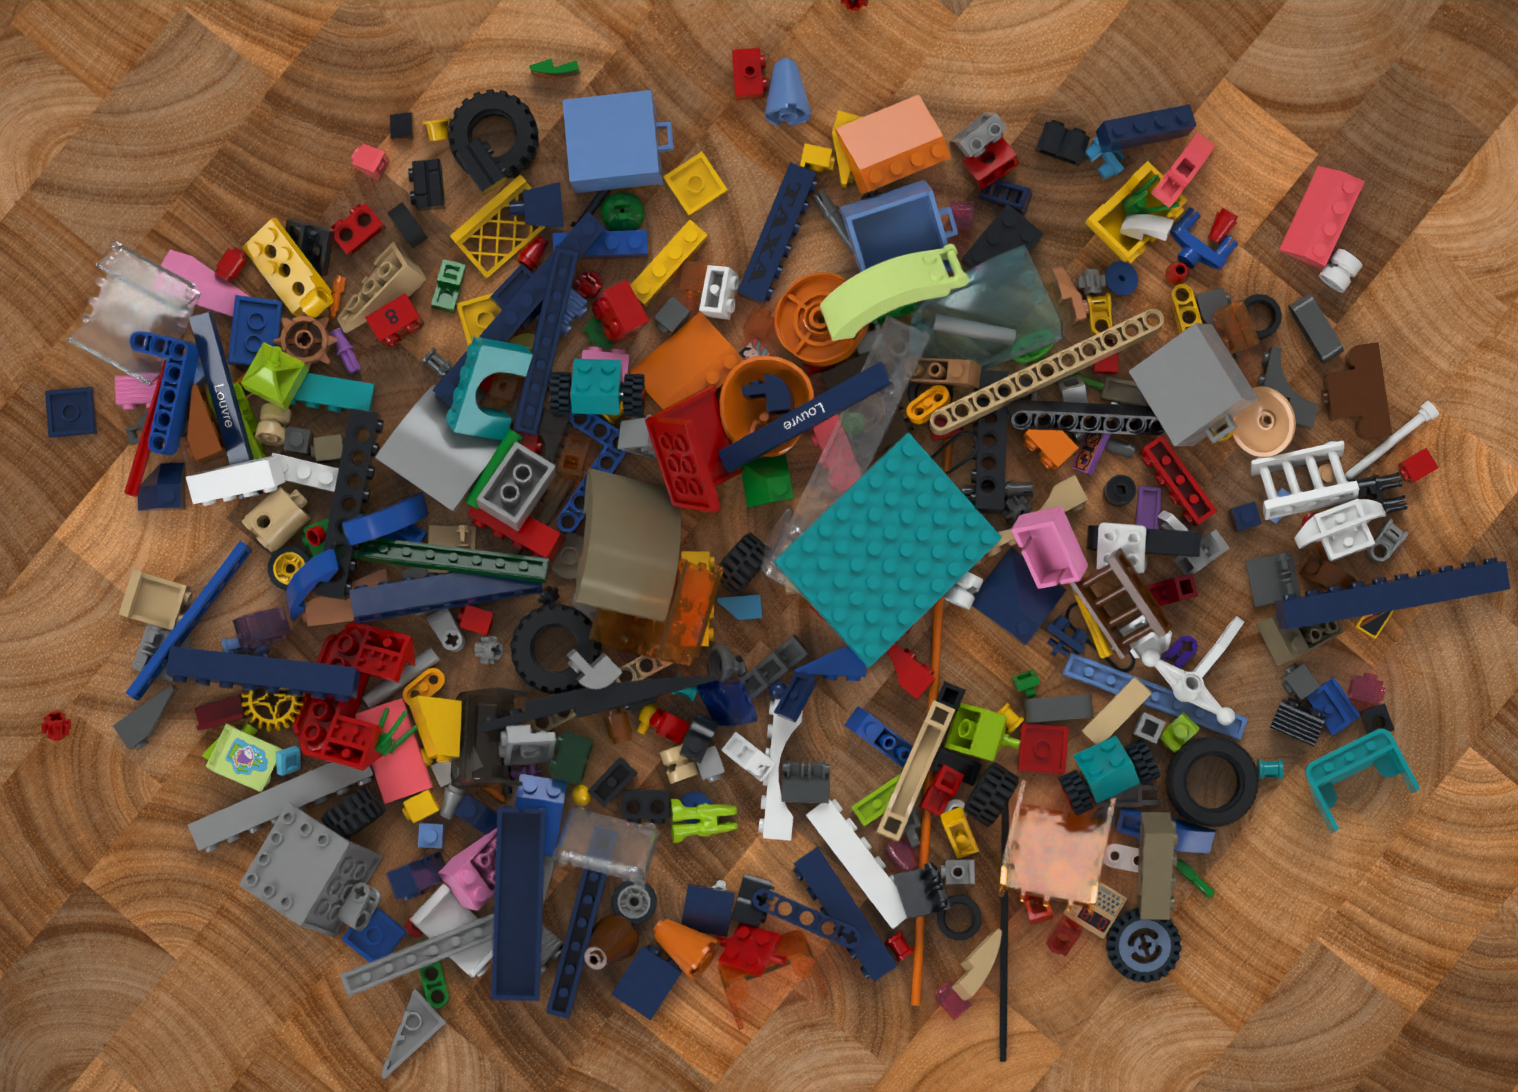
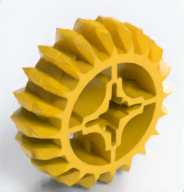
(274, 710)

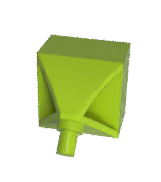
(275, 376)
(979, 732)

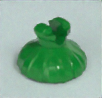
(628, 220)

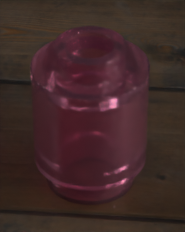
(902, 855)

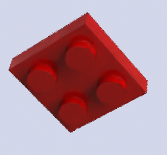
(1043, 748)

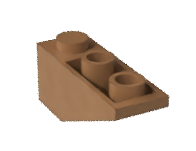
(948, 372)

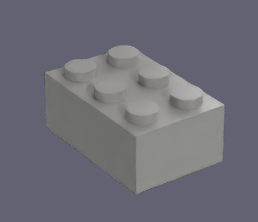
(516, 486)

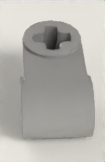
(1387, 538)
(444, 626)
(358, 907)

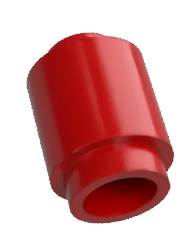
(231, 264)

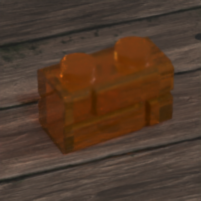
(1235, 327)

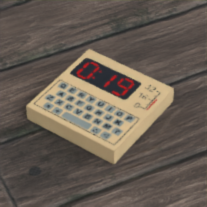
(1105, 912)

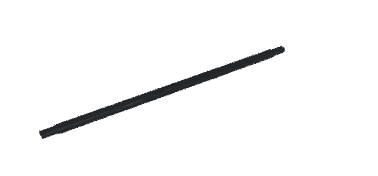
(1003, 944)

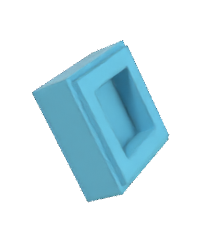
(288, 760)

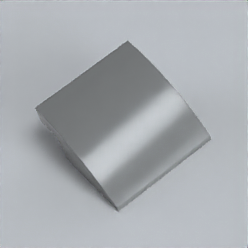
(435, 456)

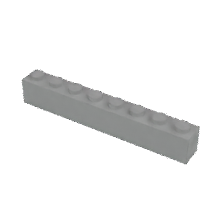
(268, 805)

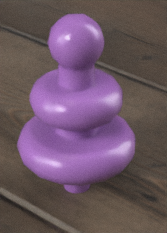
(532, 771)

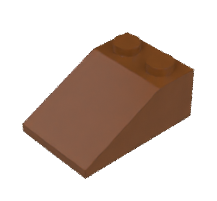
(203, 430)

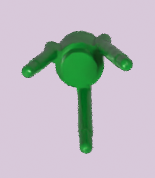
(1137, 202)
(384, 742)

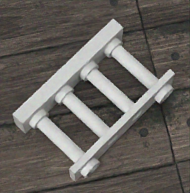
(1309, 500)

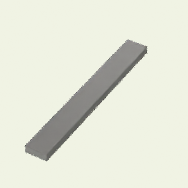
(418, 955)

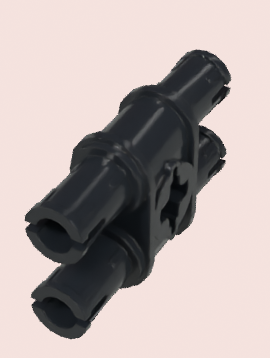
(1374, 487)

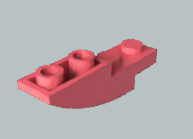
(1183, 169)

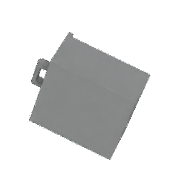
(1194, 386)

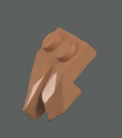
(1067, 294)

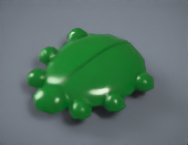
(595, 332)

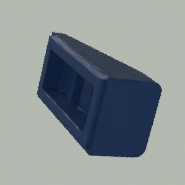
(1018, 189)

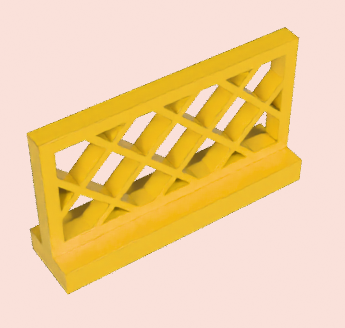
(483, 216)

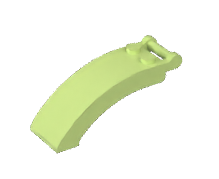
(888, 287)

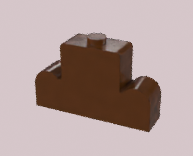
(1359, 393)

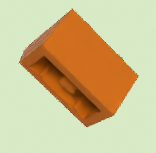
(1051, 445)

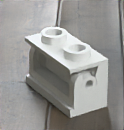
(748, 756)

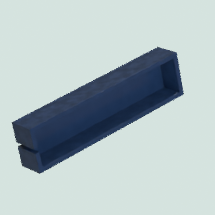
(518, 903)

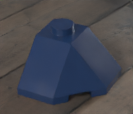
(163, 489)

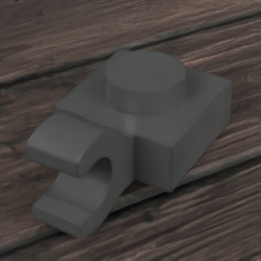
(913, 822)

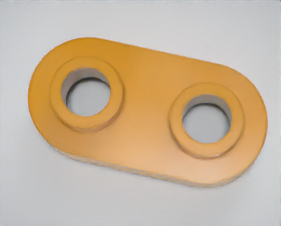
(927, 404)
(423, 685)

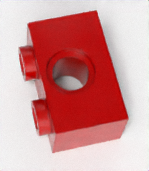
(986, 174)

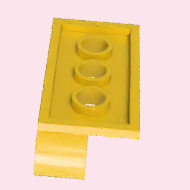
(316, 294)

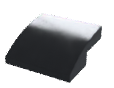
(313, 242)

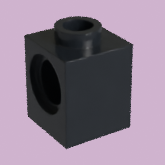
(1379, 710)

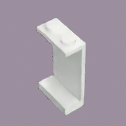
(444, 913)

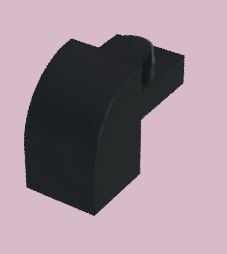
(699, 738)

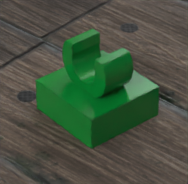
(1026, 682)

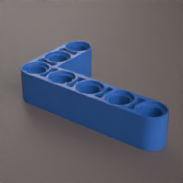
(170, 385)
(607, 452)

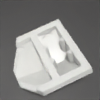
(1149, 641)

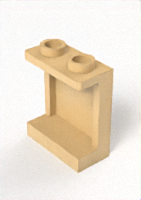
(155, 600)

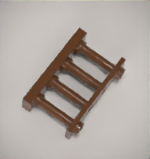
(1134, 586)

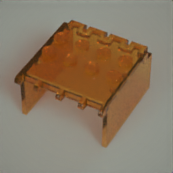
(685, 625)
(1055, 855)

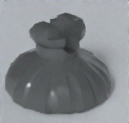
(723, 664)

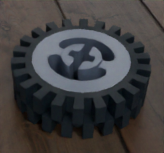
(1120, 952)

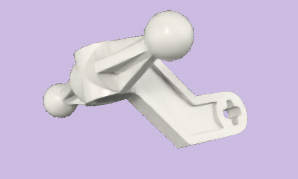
(1181, 679)

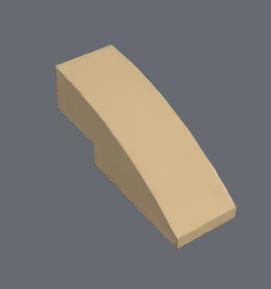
(1116, 711)
(978, 966)

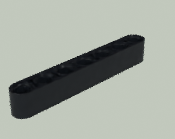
(1078, 412)

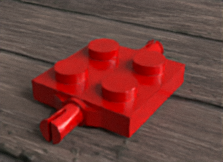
(751, 950)

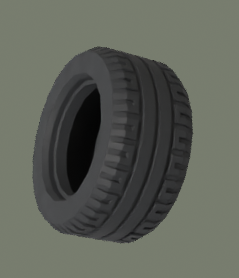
(1245, 772)

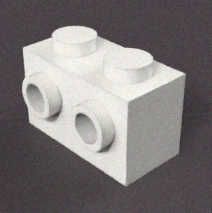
(719, 292)

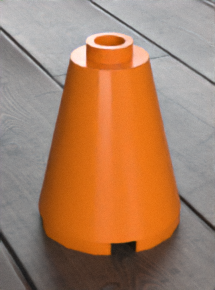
(686, 946)

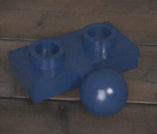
(792, 697)

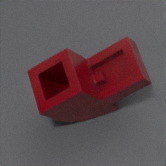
(1173, 589)

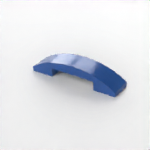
(386, 520)
(317, 569)

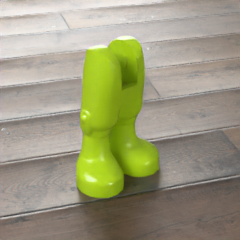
(708, 817)

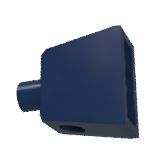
(540, 206)

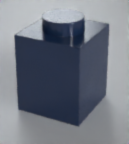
(1245, 516)

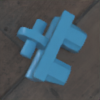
(1112, 165)

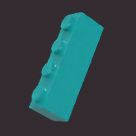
(335, 393)

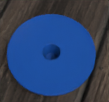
(1121, 278)

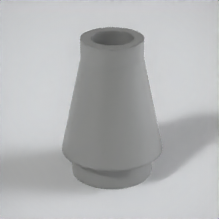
(451, 800)

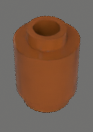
(617, 726)

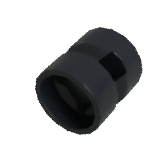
(1119, 491)

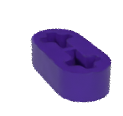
(1185, 656)

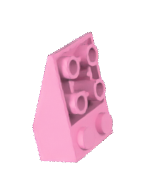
(472, 873)

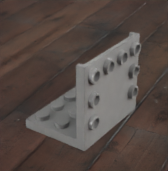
(308, 871)

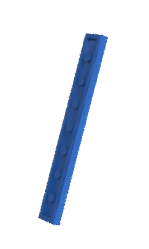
(189, 620)

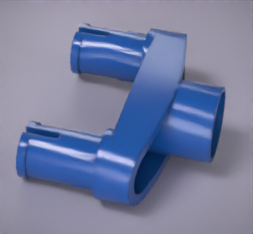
(1195, 250)

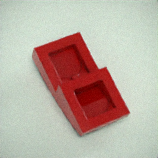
(940, 790)

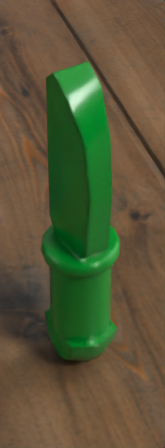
(1195, 879)

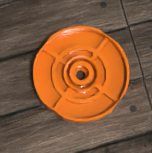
(799, 326)

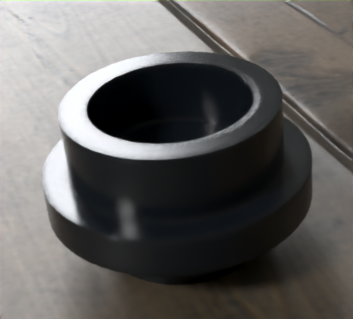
(548, 595)

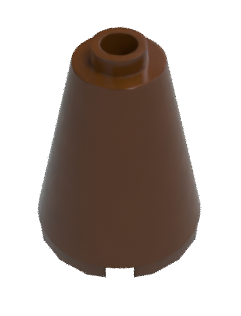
(611, 942)

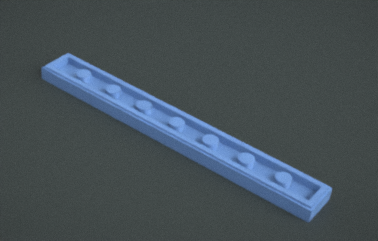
(1160, 699)

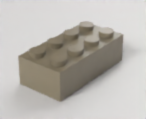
(1156, 865)

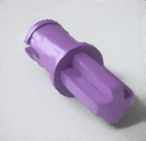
(345, 351)

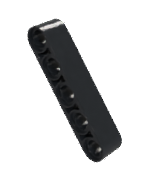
(1160, 542)

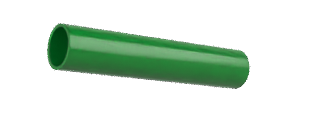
(501, 452)

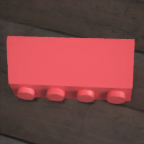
(1321, 216)

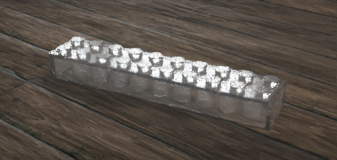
(865, 424)

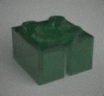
(571, 757)

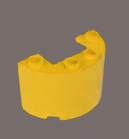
(1110, 216)

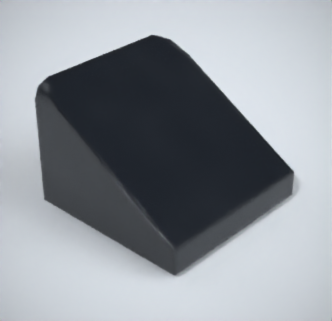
(402, 126)
(951, 695)

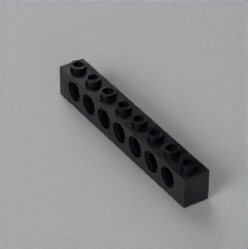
(357, 421)

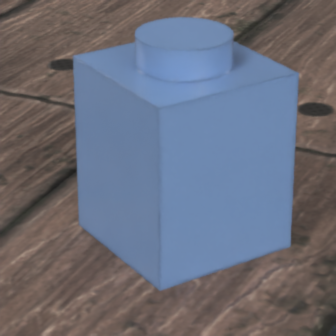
(431, 835)

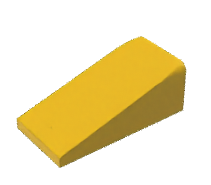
(959, 832)

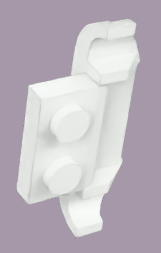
(1342, 528)

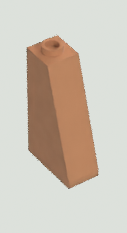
(330, 611)

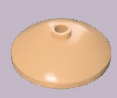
(1254, 430)

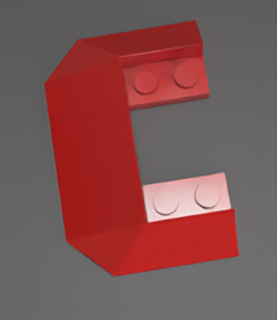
(329, 726)

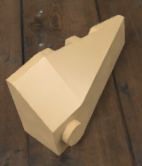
(391, 278)

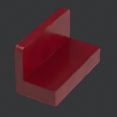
(220, 713)

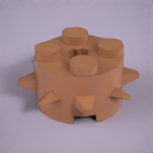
(297, 330)

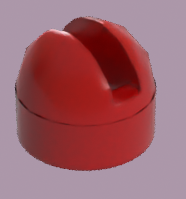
(312, 538)

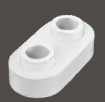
(1125, 858)

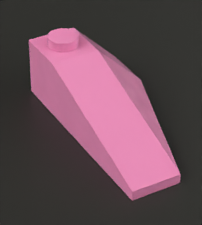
(215, 292)

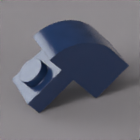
(777, 394)

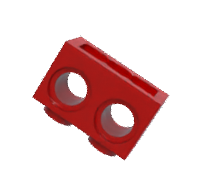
(361, 234)

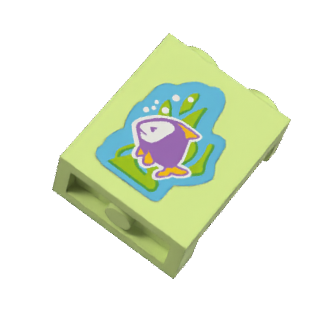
(243, 758)

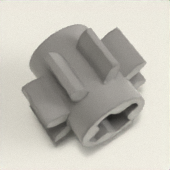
(1091, 282)
(488, 650)

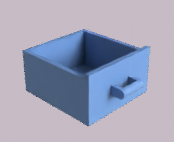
(614, 141)
(896, 225)

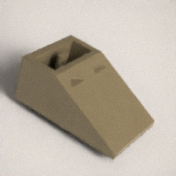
(1292, 643)

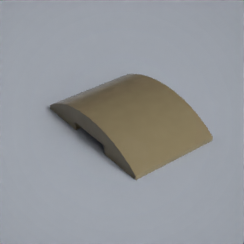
(628, 546)

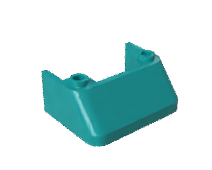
(1372, 749)

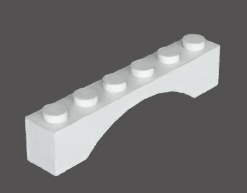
(777, 819)

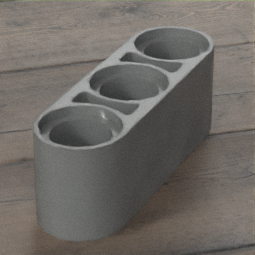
(1315, 328)
(1058, 708)

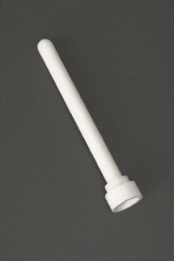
(1426, 413)

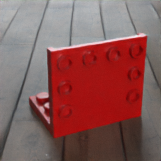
(687, 449)

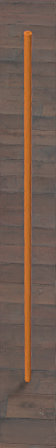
(926, 816)

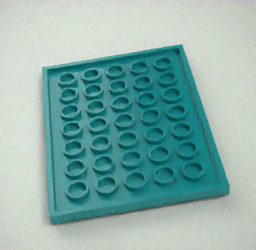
(887, 549)

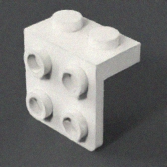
(1124, 536)

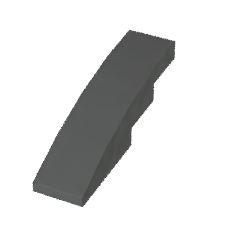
(773, 667)

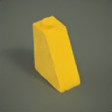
(438, 726)

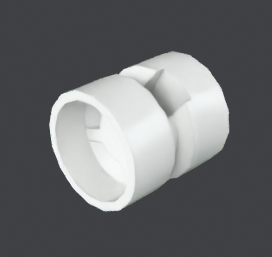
(1341, 269)
(962, 592)

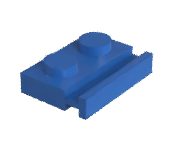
(1334, 705)

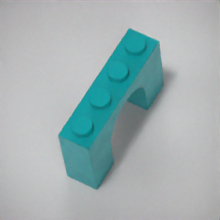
(483, 359)

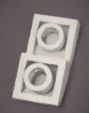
(1152, 225)

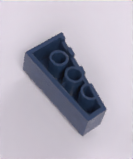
(414, 877)

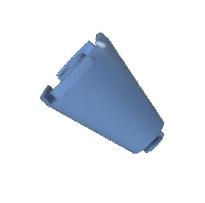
(787, 95)

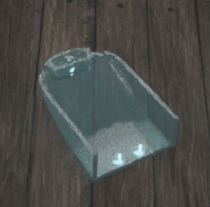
(999, 293)

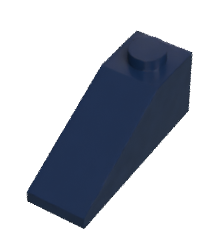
(477, 814)

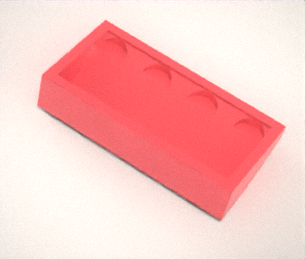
(405, 770)

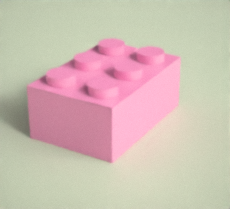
(1049, 547)

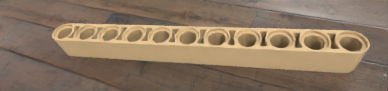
(1055, 364)

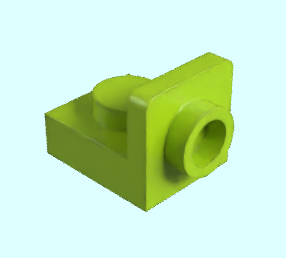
(1178, 732)

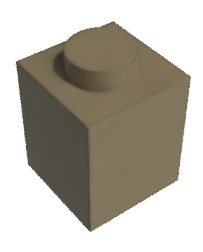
(327, 448)

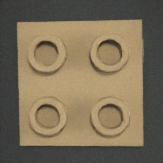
(454, 536)

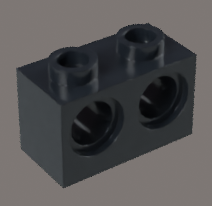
(645, 798)

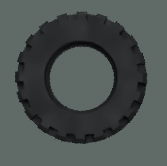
(501, 105)
(524, 640)

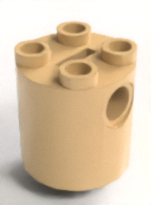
(277, 518)

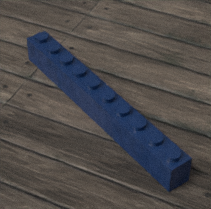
(526, 300)
(1393, 594)

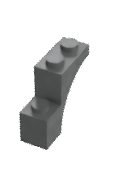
(1274, 378)

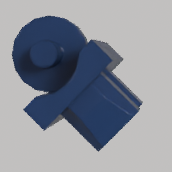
(1057, 630)

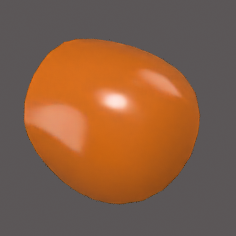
(745, 416)

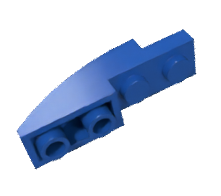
(1190, 836)

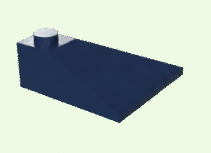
(1013, 600)

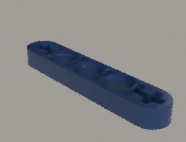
(794, 918)

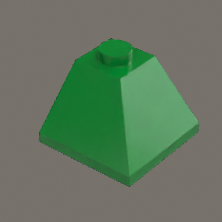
(767, 481)

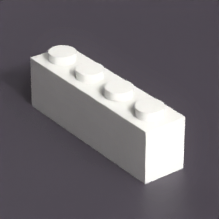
(235, 479)

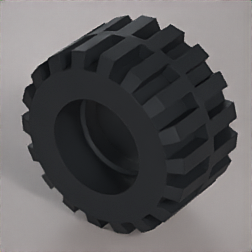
(742, 563)
(991, 794)
(354, 812)

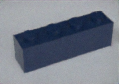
(1145, 128)

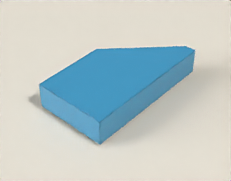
(742, 606)

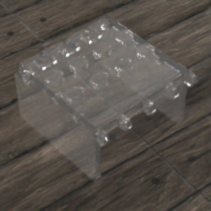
(131, 299)

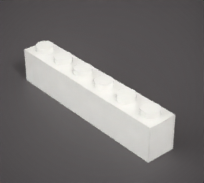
(858, 860)

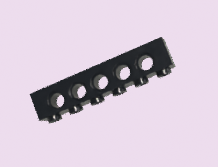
(990, 502)

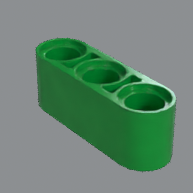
(436, 984)

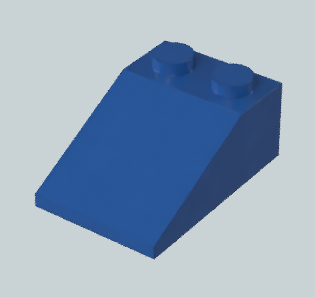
(547, 793)

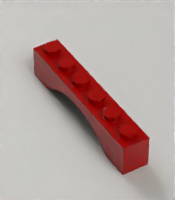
(911, 675)

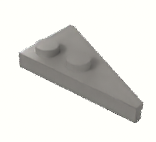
(417, 1026)

